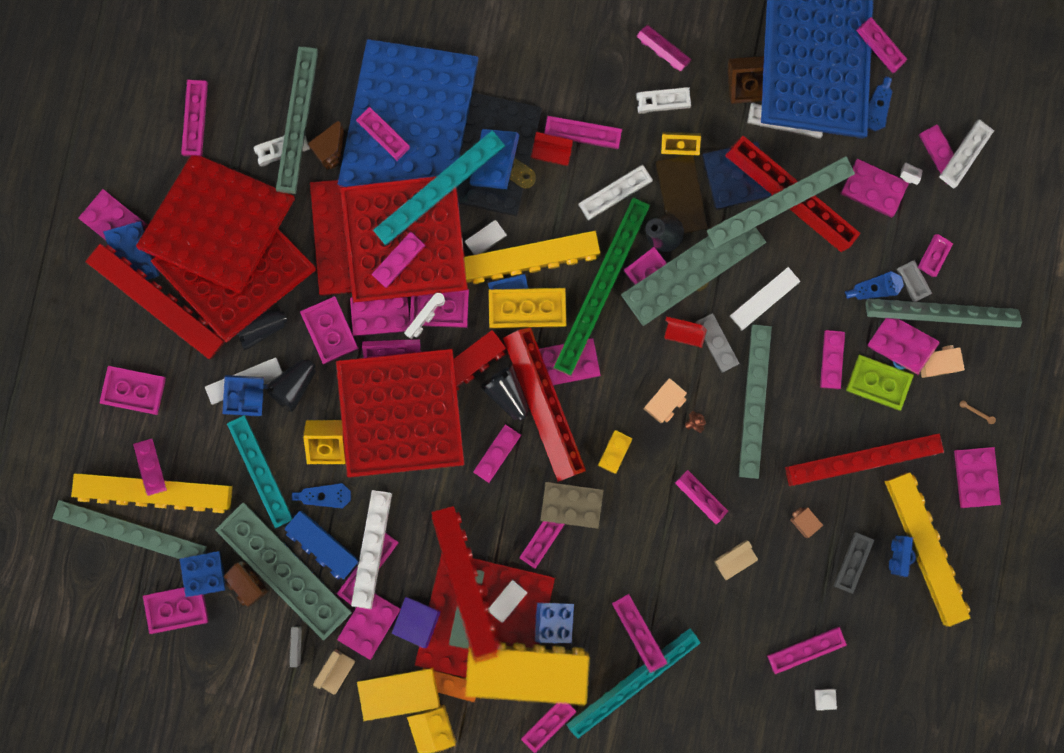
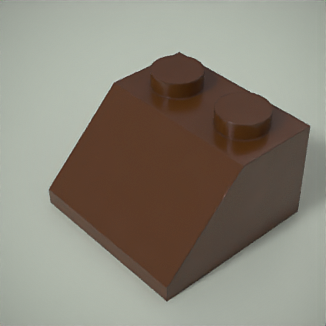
(746, 79)
(329, 146)
(245, 583)

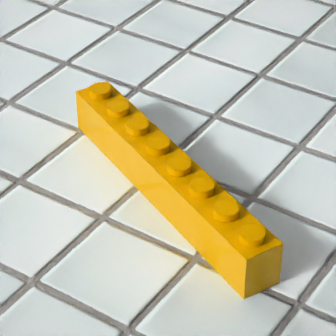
(532, 257)
(133, 490)
(927, 549)

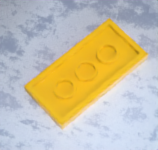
(527, 308)
(398, 694)

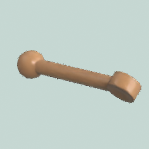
(991, 420)

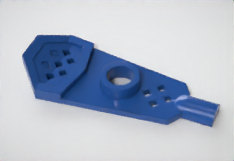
(876, 112)
(883, 285)
(331, 496)

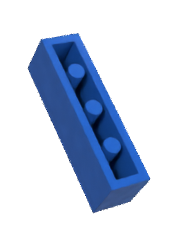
(322, 545)

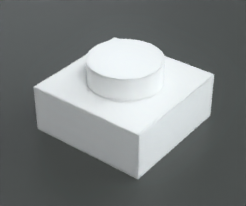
(911, 174)
(825, 699)

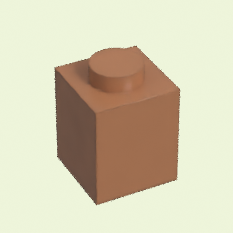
(806, 521)

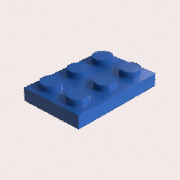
(497, 170)
(124, 241)

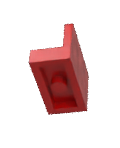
(552, 149)
(685, 332)

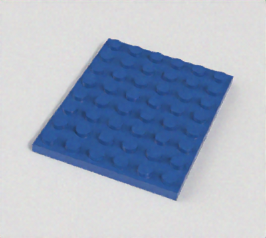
(817, 66)
(422, 99)

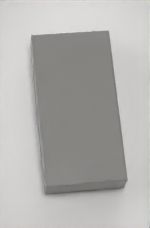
(914, 281)
(295, 650)

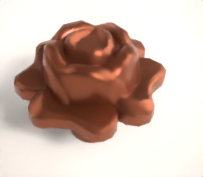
(696, 422)

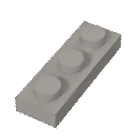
(718, 344)

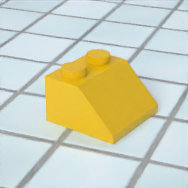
(324, 442)
(432, 730)

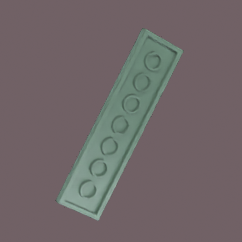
(688, 274)
(283, 571)

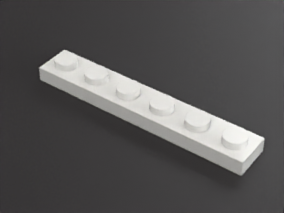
(371, 549)

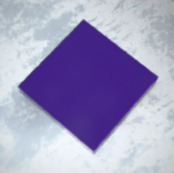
(416, 622)

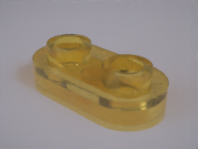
(517, 174)

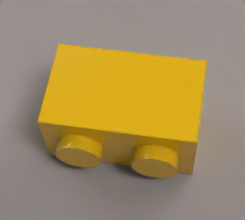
(681, 143)
(614, 452)

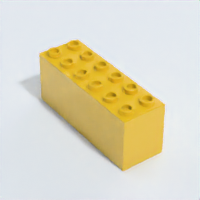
(531, 674)

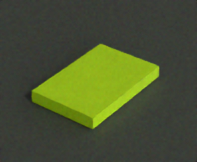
(879, 382)

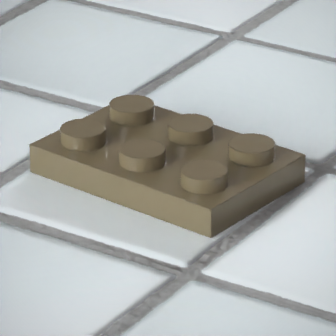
(571, 505)

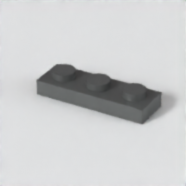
(853, 563)

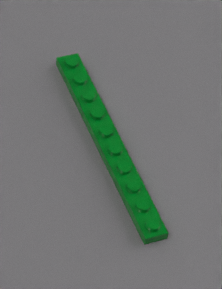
(601, 287)

